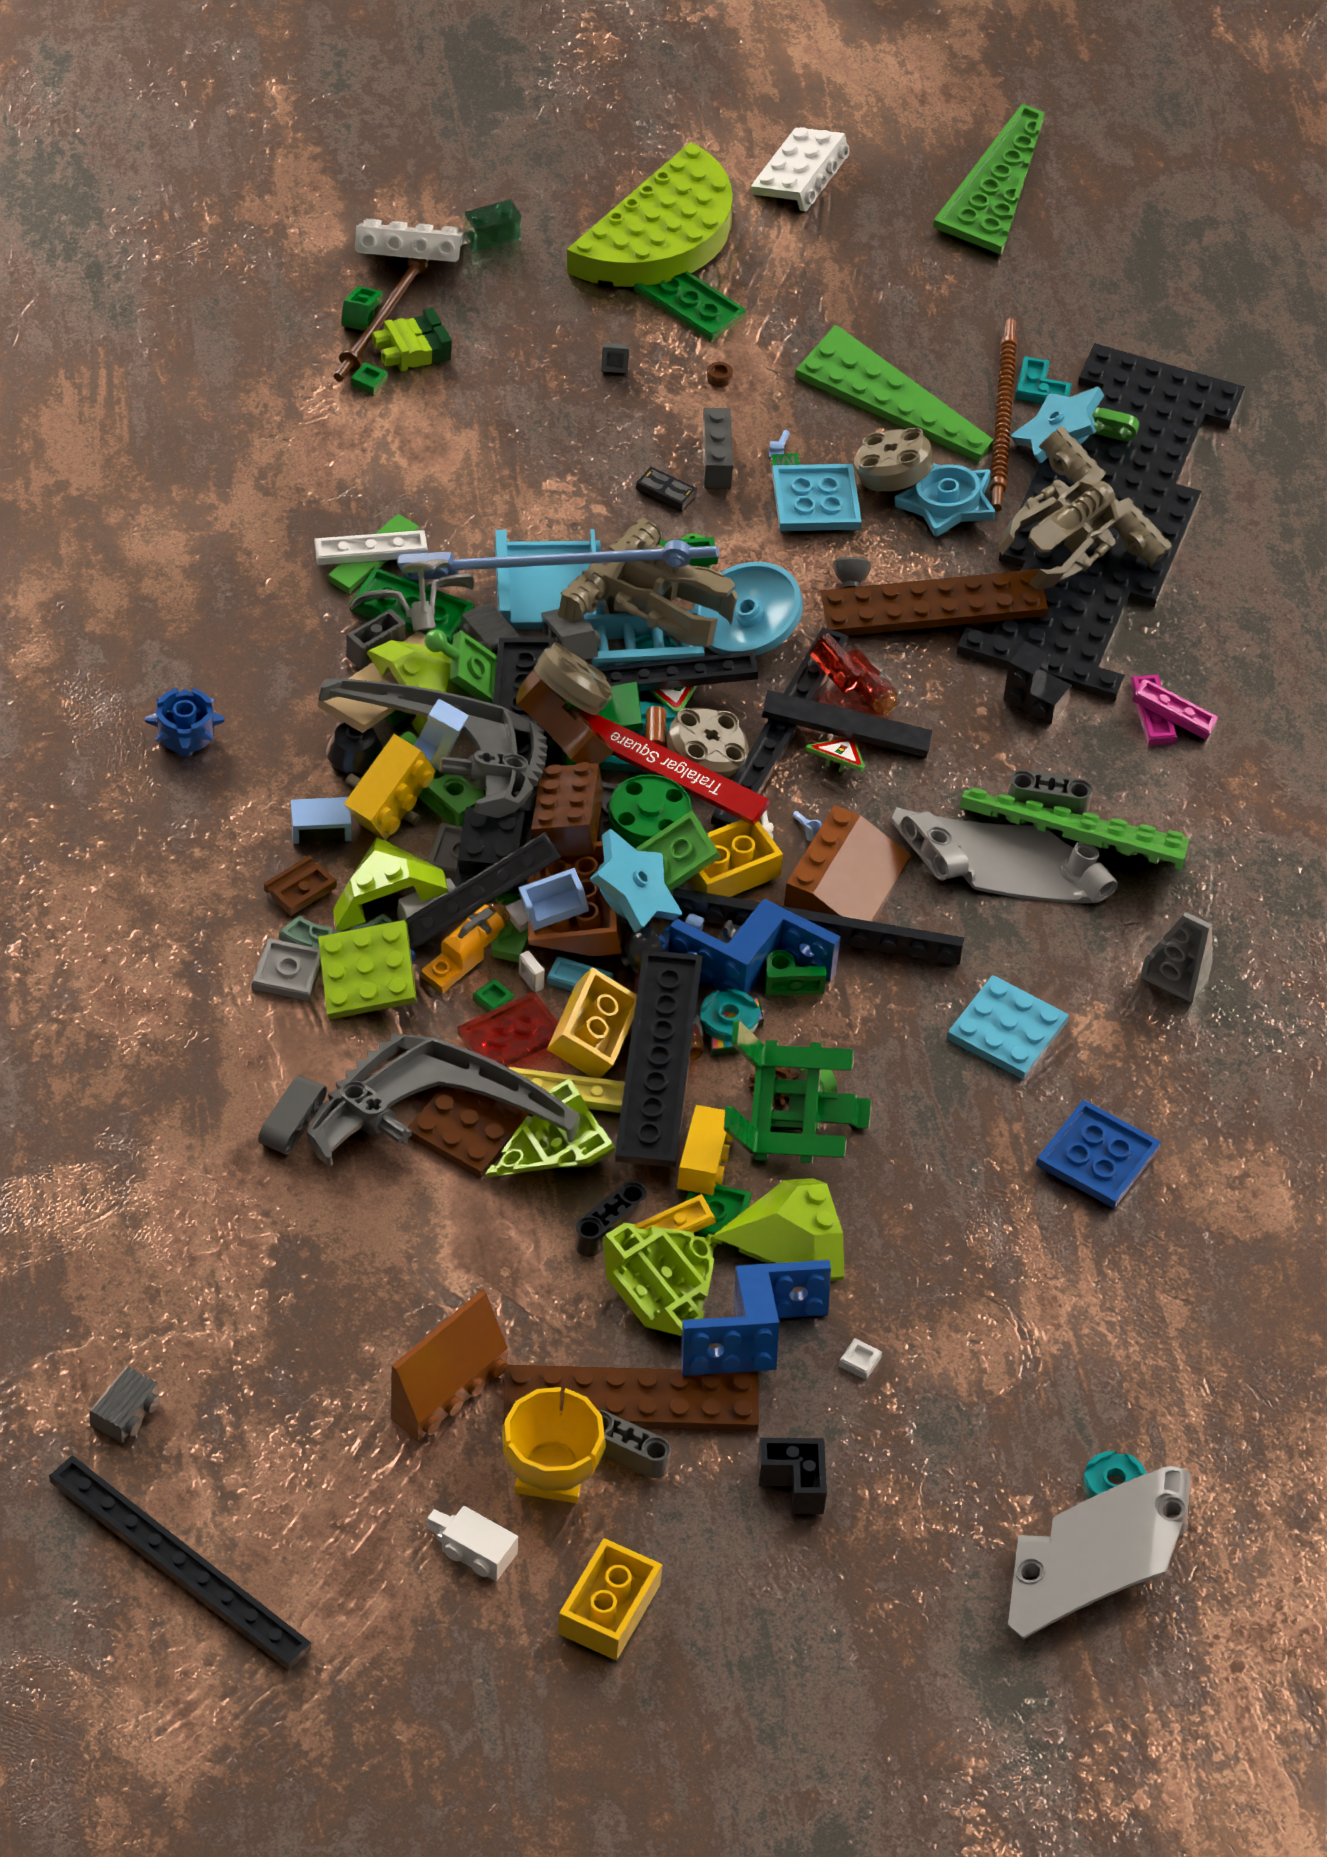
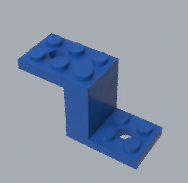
(744, 958)
(752, 1335)

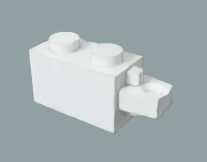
(474, 1541)

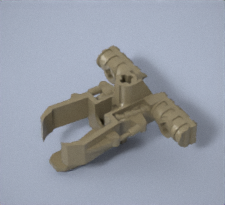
(1081, 515)
(652, 588)

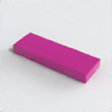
(1175, 708)
(1156, 728)

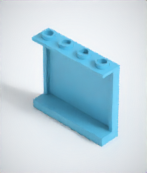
(537, 589)

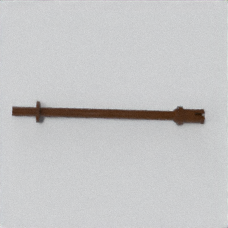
(350, 358)

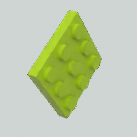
(367, 969)

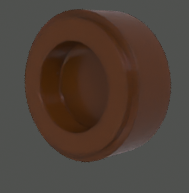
(719, 374)

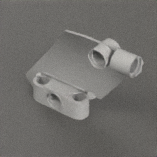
(1007, 858)
(1099, 1548)

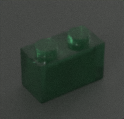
(492, 225)

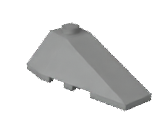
(1181, 958)

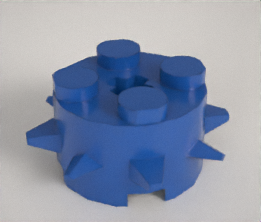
(184, 720)

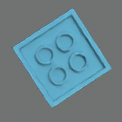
(816, 497)
(1007, 1027)

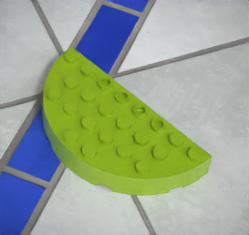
(662, 227)

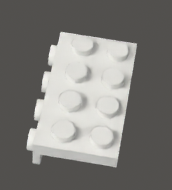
(802, 166)
(408, 242)

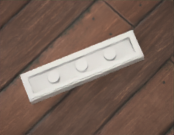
(369, 547)

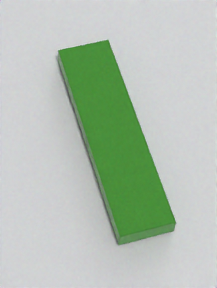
(351, 575)

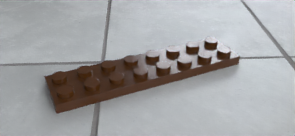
(933, 603)
(648, 1395)

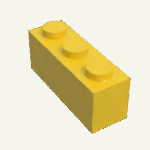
(704, 1151)

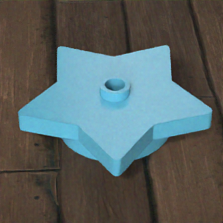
(1069, 412)
(949, 497)
(634, 882)

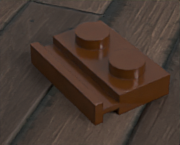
(300, 885)

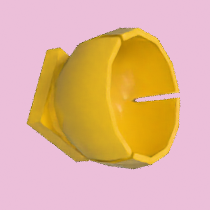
(551, 1447)

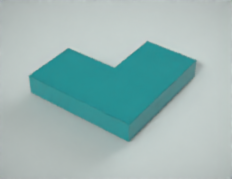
(1033, 383)

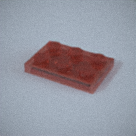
(511, 1030)

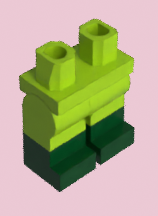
(413, 341)

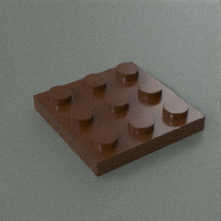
(466, 1128)

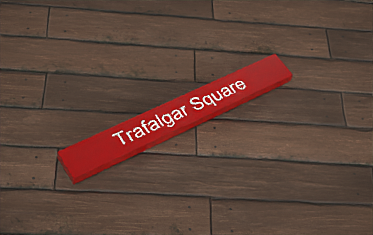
(691, 776)

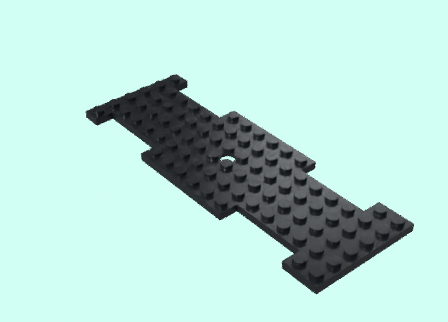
(1089, 605)

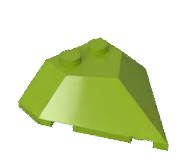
(416, 667)
(383, 872)
(545, 1146)
(790, 1225)
(660, 1273)

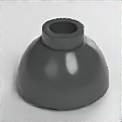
(851, 570)

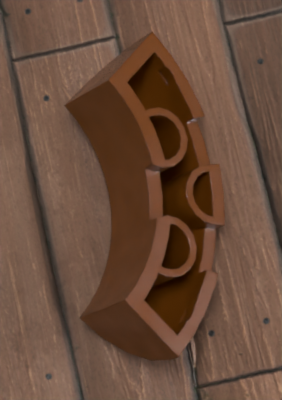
(564, 725)

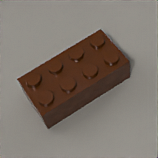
(569, 807)

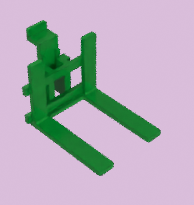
(807, 1100)

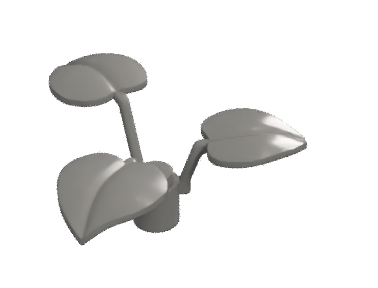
(422, 612)

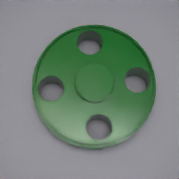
(645, 807)

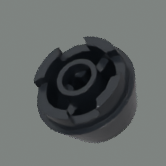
(353, 750)

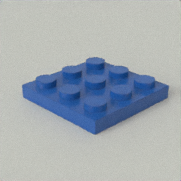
(1098, 1153)

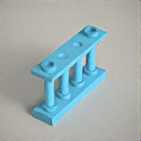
(630, 627)

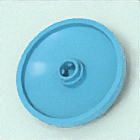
(764, 613)

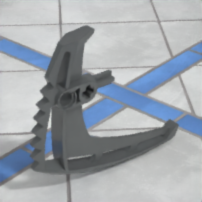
(489, 726)
(423, 1066)

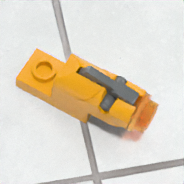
(465, 946)

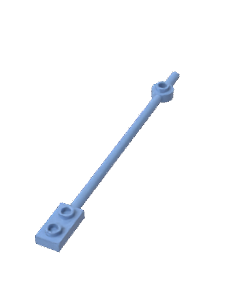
(674, 553)

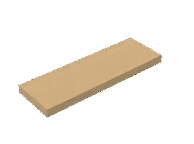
(362, 714)

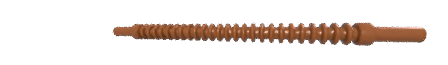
(1003, 415)

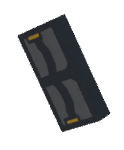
(666, 488)

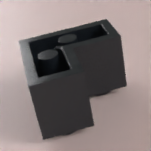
(1031, 686)
(798, 1465)

